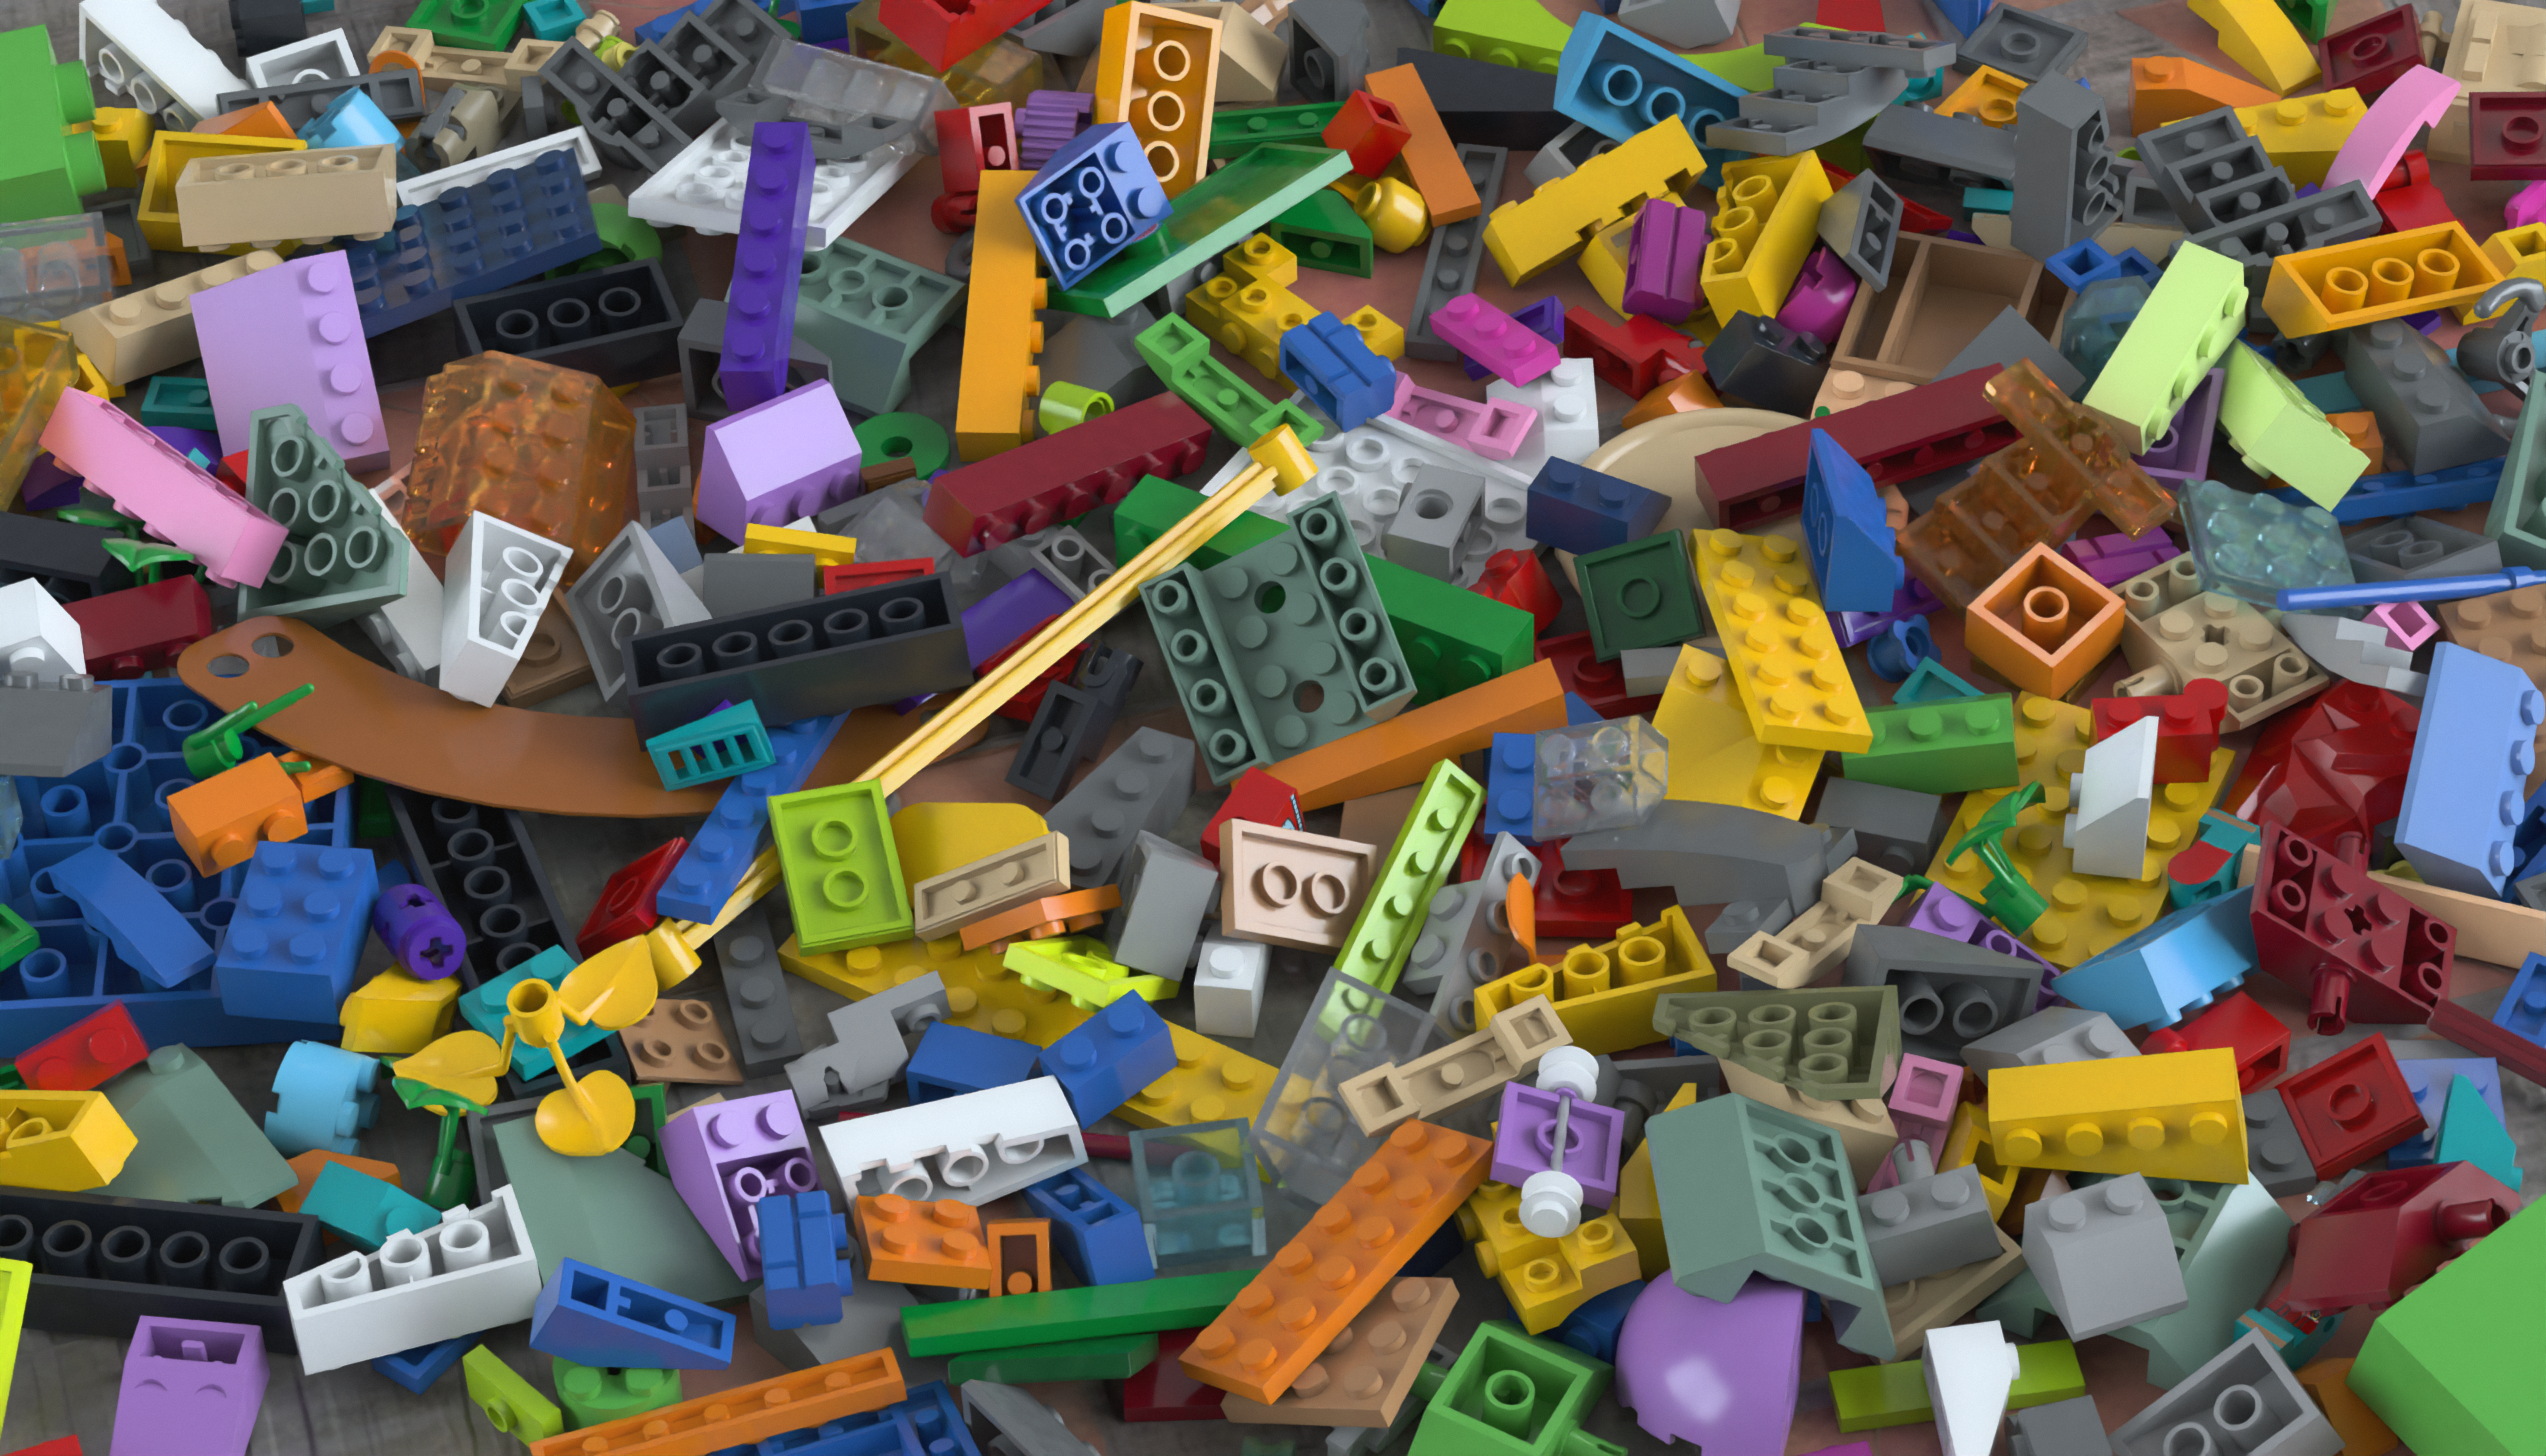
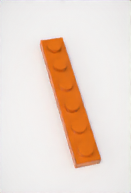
(743, 1413)

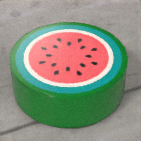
(1148, 241)

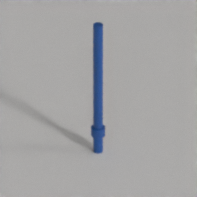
(2408, 590)

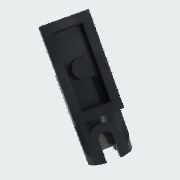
(1074, 721)

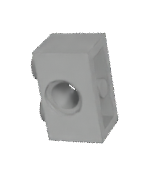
(1435, 522)

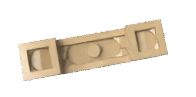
(448, 65)
(1824, 933)
(1457, 1072)

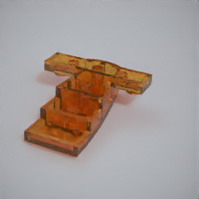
(2029, 492)

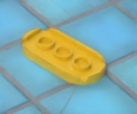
(951, 834)

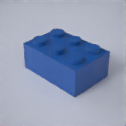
(298, 932)

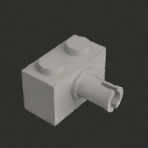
(1927, 1219)

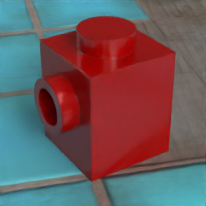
(1369, 132)

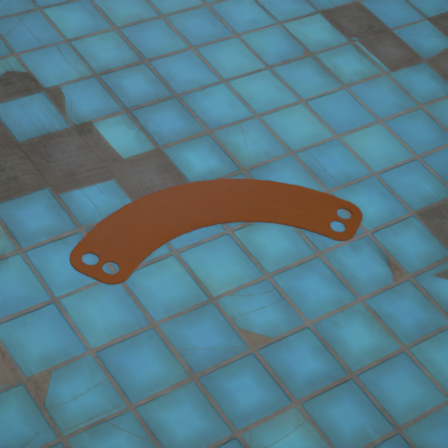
(492, 755)

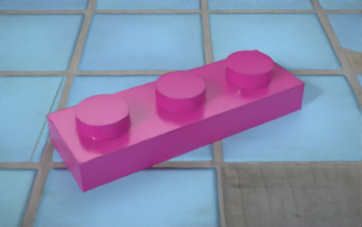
(1494, 339)

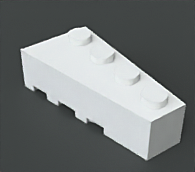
(492, 602)
(410, 627)
(958, 1146)

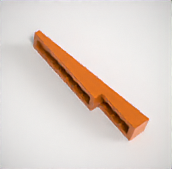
(1410, 744)

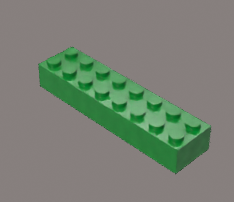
(1444, 631)

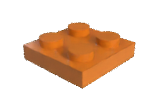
(1042, 919)
(922, 1242)

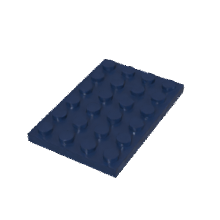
(470, 241)

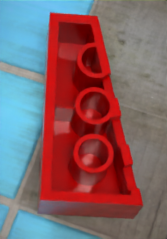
(952, 29)

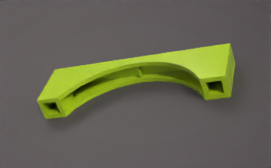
(1532, 39)

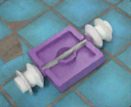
(1558, 1143)

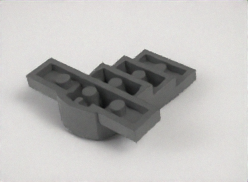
(666, 87)
(1826, 88)
(2242, 204)
(1719, 856)

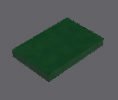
(1058, 1361)

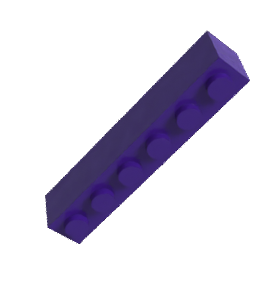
(767, 264)

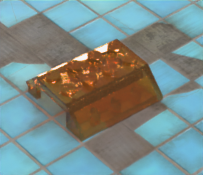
(522, 447)

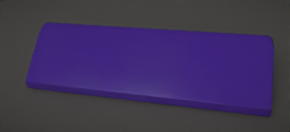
(1003, 619)

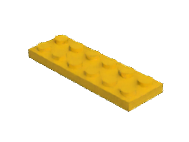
(1779, 641)

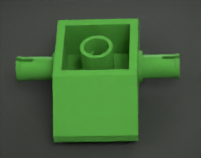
(1511, 1398)

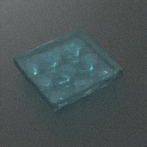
(2258, 545)

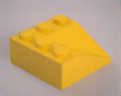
(1716, 748)

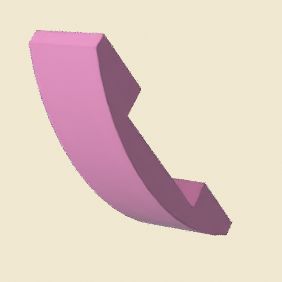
(2390, 126)
(1485, 429)
(1920, 1110)

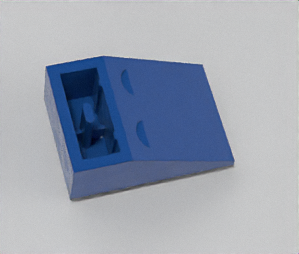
(1091, 201)

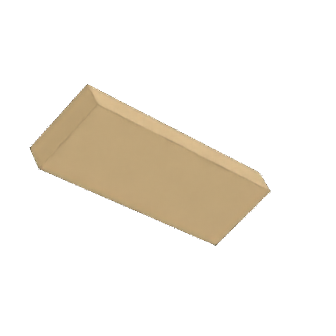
(992, 886)

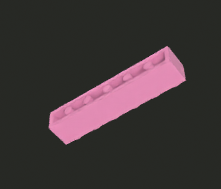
(162, 489)

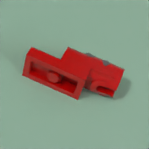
(1636, 354)

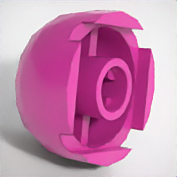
(1820, 297)

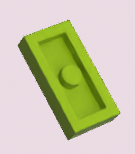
(509, 1399)

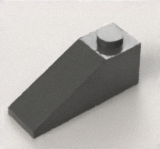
(1863, 226)

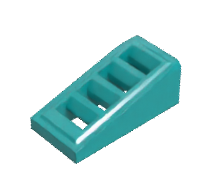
(722, 725)

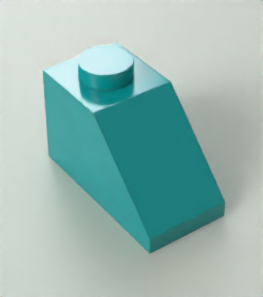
(2474, 1134)
(364, 1207)

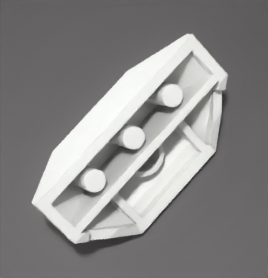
(1565, 417)

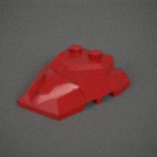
(2329, 764)

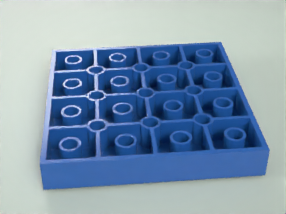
(126, 811)

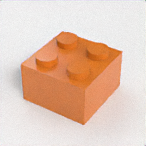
(2044, 623)

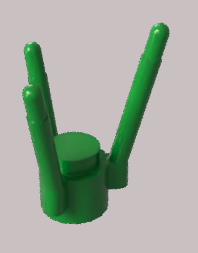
(219, 747)

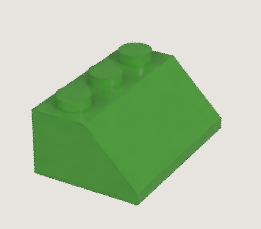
(1940, 745)

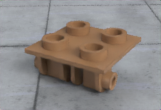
(679, 1045)

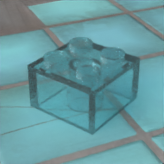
(1198, 1192)

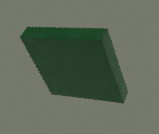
(1640, 596)

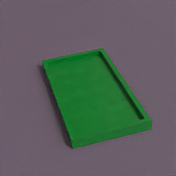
(1205, 222)

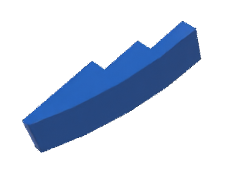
(134, 915)

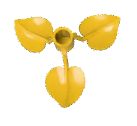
(586, 1116)

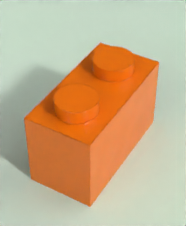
(231, 812)

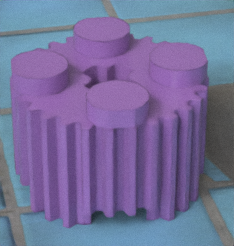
(1050, 123)

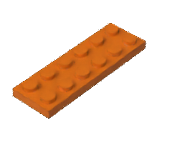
(1338, 1261)

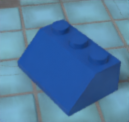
(1847, 532)

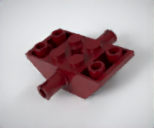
(2345, 935)
(2392, 1234)

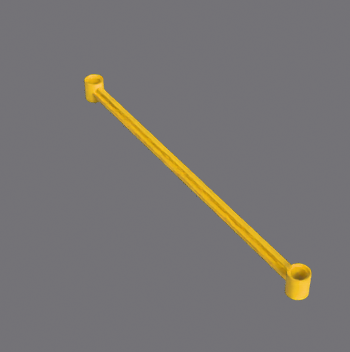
(1278, 465)

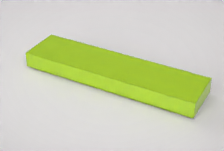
(1899, 1393)

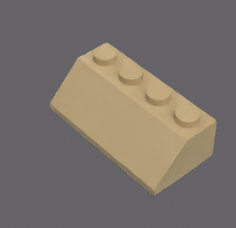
(288, 196)
(156, 324)

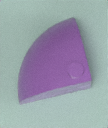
(1714, 1367)

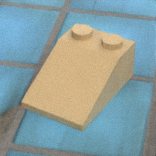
(1861, 1122)

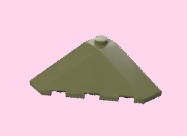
(1811, 1039)

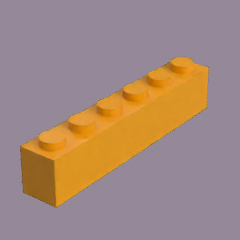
(1001, 324)

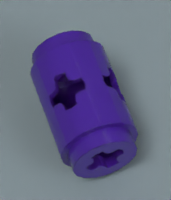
(419, 930)

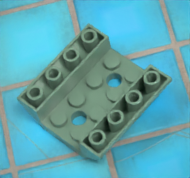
(853, 319)
(1248, 668)
(1770, 1196)
(2228, 1255)

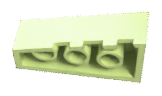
(2171, 345)
(2282, 429)

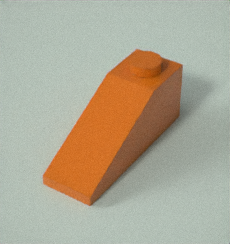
(2179, 88)

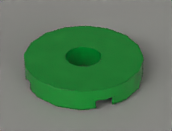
(905, 433)

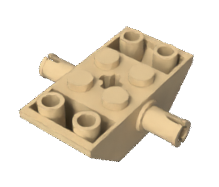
(1249, 54)
(2190, 634)

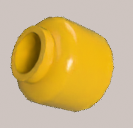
(1393, 214)

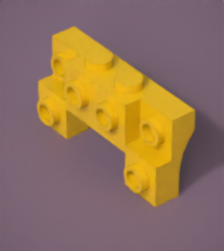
(1252, 308)
(1539, 1273)

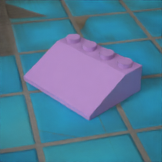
(296, 341)

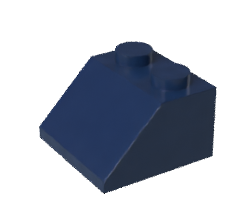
(1589, 509)

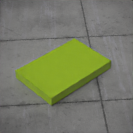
(840, 867)

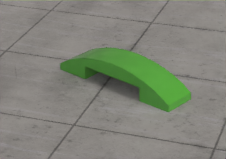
(1215, 393)

